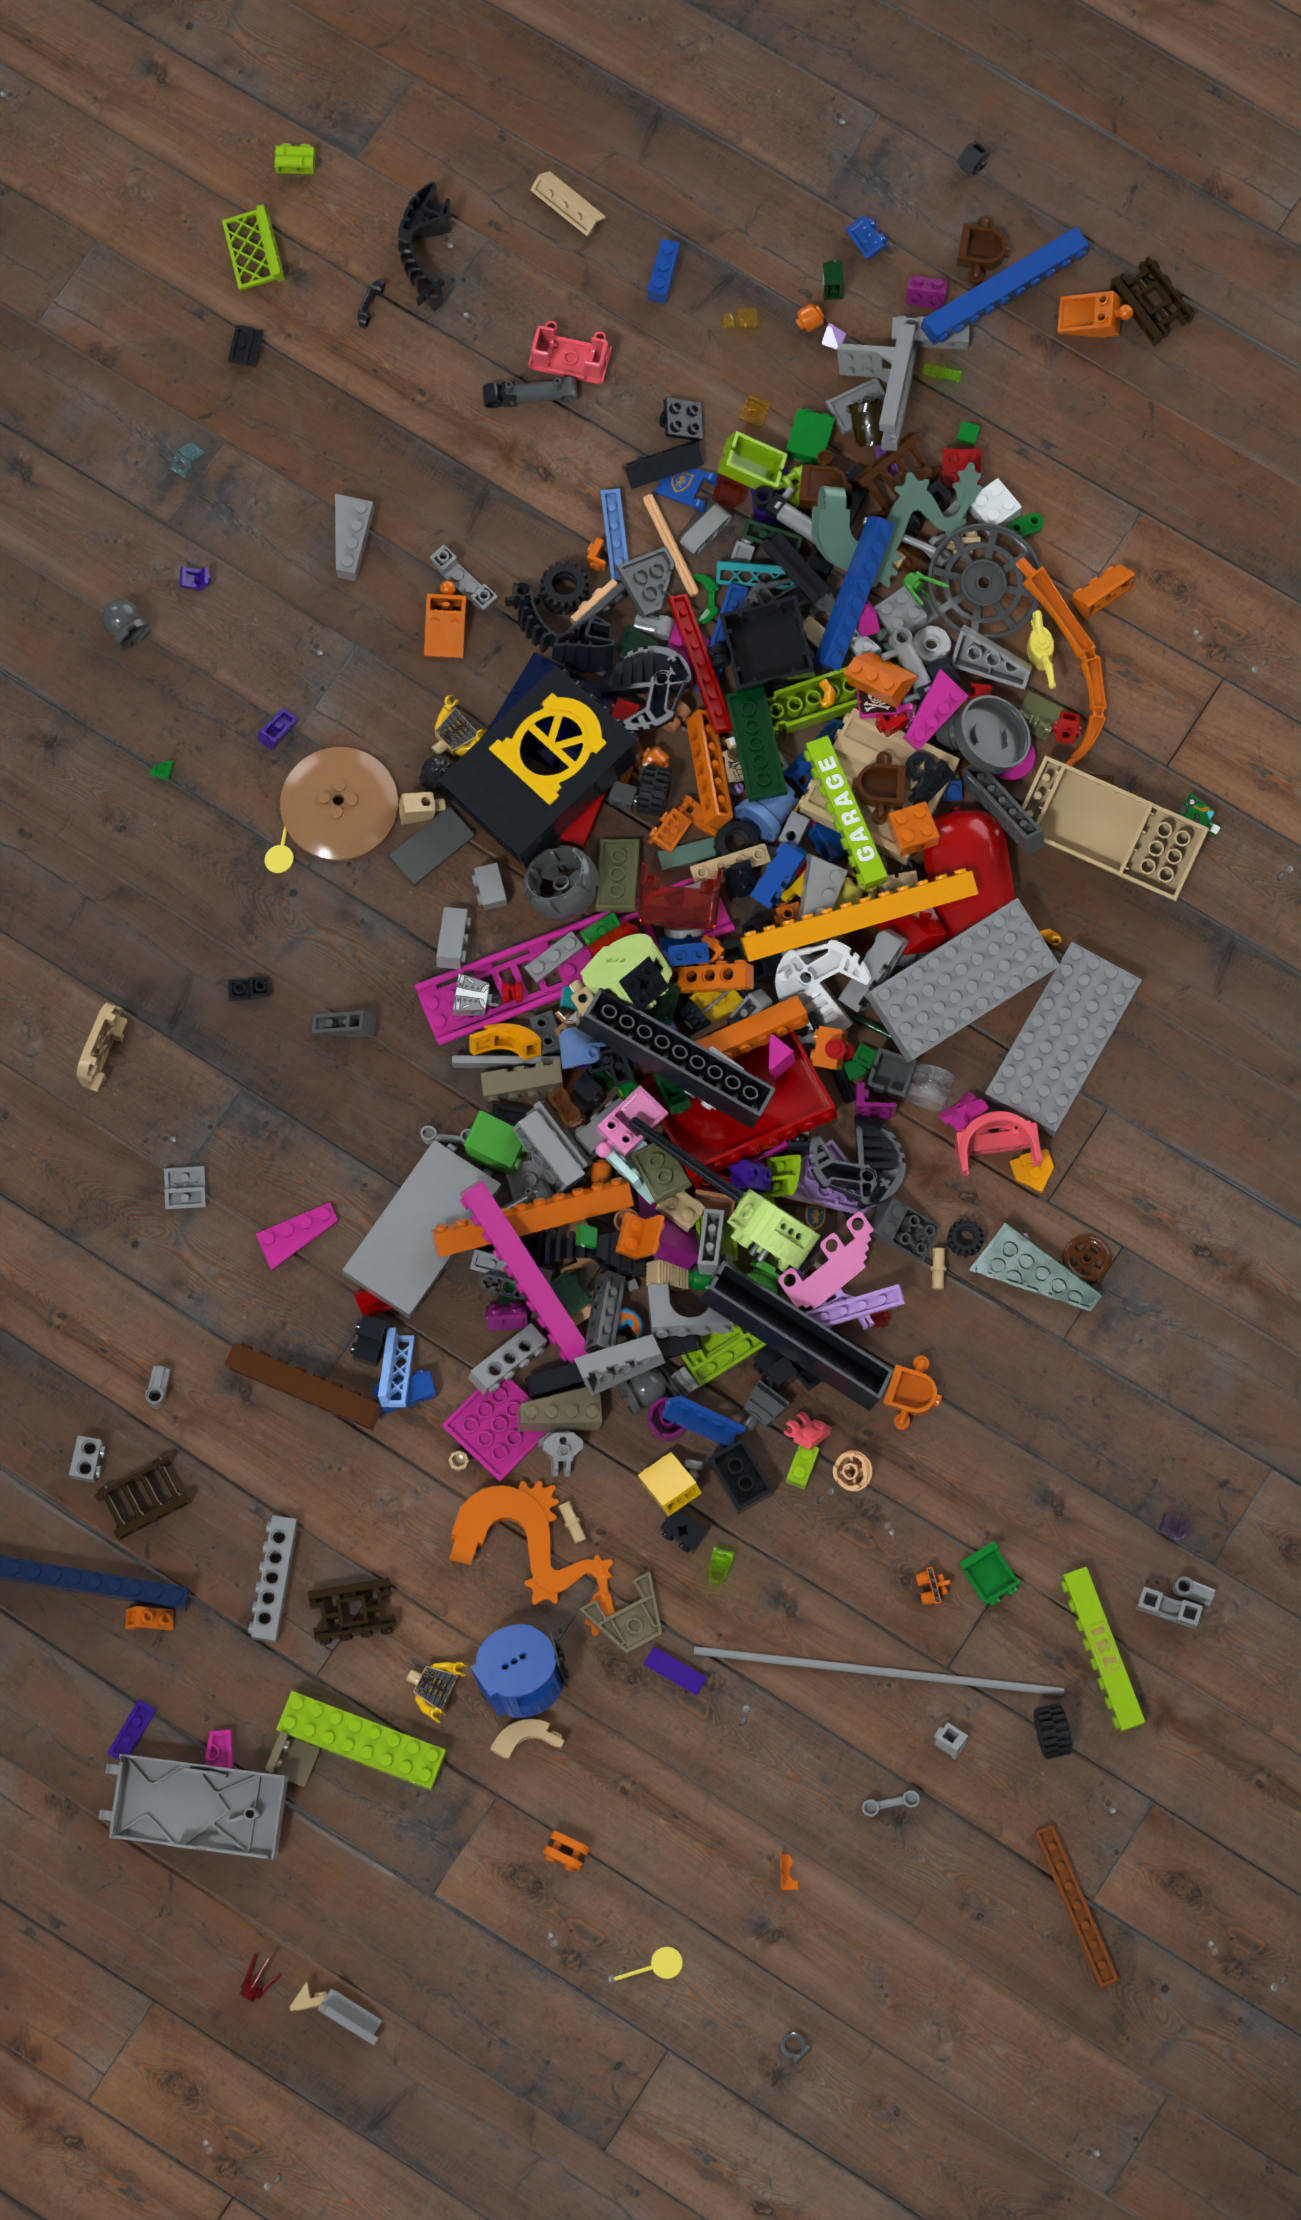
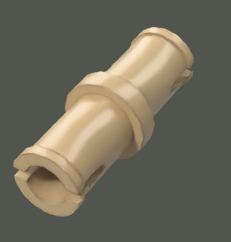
(938, 1268)
(572, 1522)

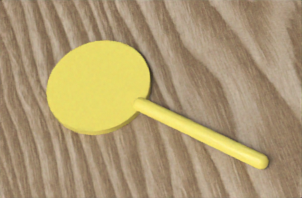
(279, 857)
(665, 1963)

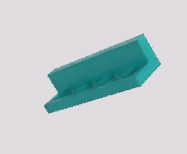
(748, 567)

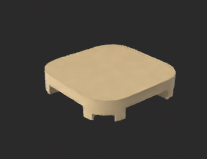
(106, 1029)

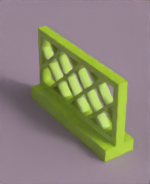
(269, 244)

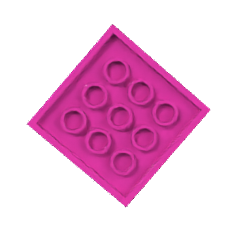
(489, 1428)

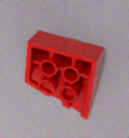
(920, 929)

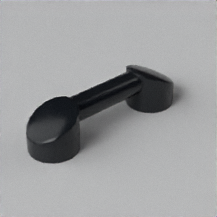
(377, 288)

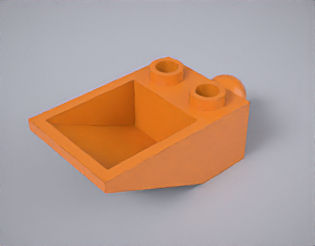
(1092, 314)
(445, 627)

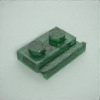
(632, 640)

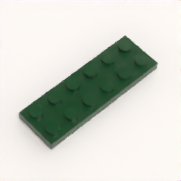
(756, 744)

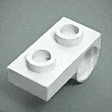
(863, 645)

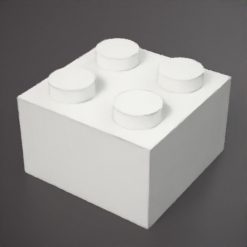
(995, 505)

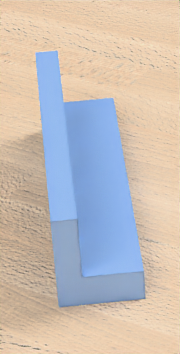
(389, 1365)

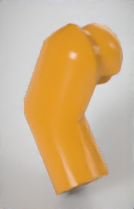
(829, 694)

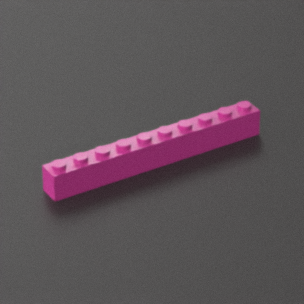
(524, 1271)

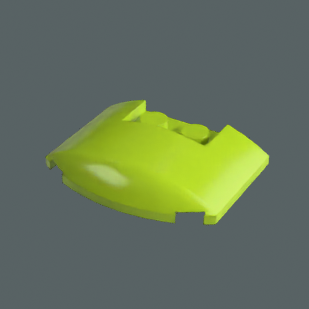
(721, 1353)

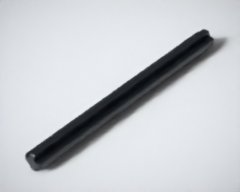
(686, 1159)

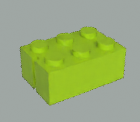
(751, 462)

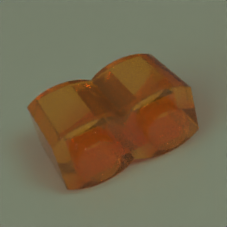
(569, 1112)

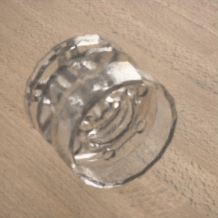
(930, 1087)

